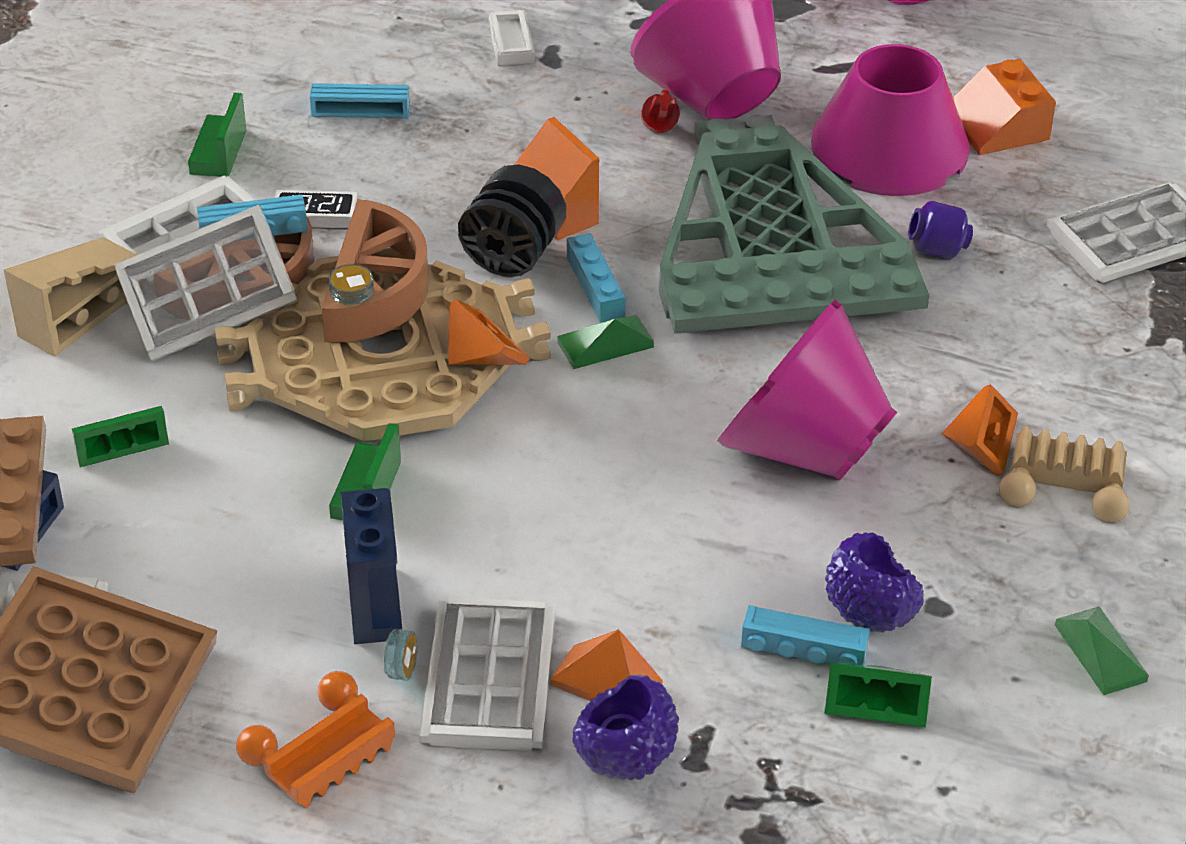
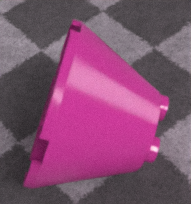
(817, 403)

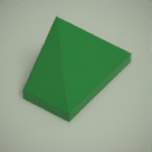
(605, 341)
(120, 436)
(1101, 650)
(878, 693)

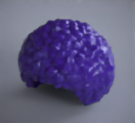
(871, 585)
(627, 729)

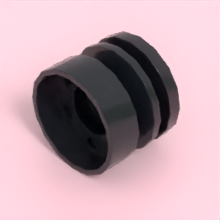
(512, 220)

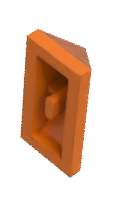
(478, 340)
(985, 429)
(600, 665)

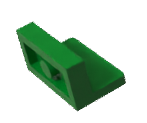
(219, 141)
(369, 468)

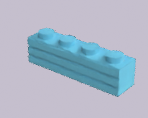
(359, 100)
(282, 214)
(596, 277)
(804, 637)

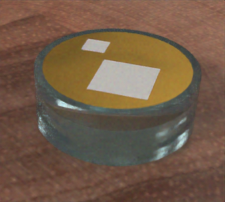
(351, 284)
(400, 654)

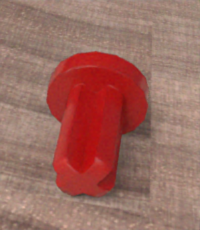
(660, 112)

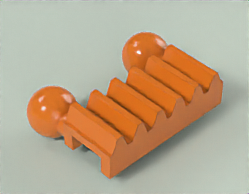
(325, 749)

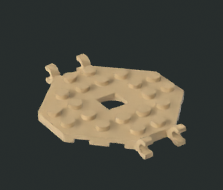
(369, 390)

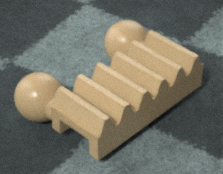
(1068, 466)

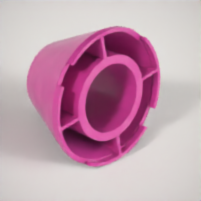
(711, 54)
(892, 124)

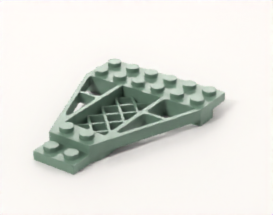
(801, 277)

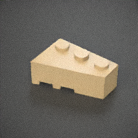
(66, 293)

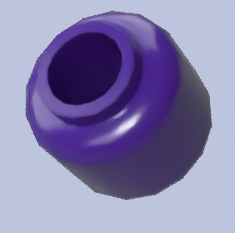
(940, 230)

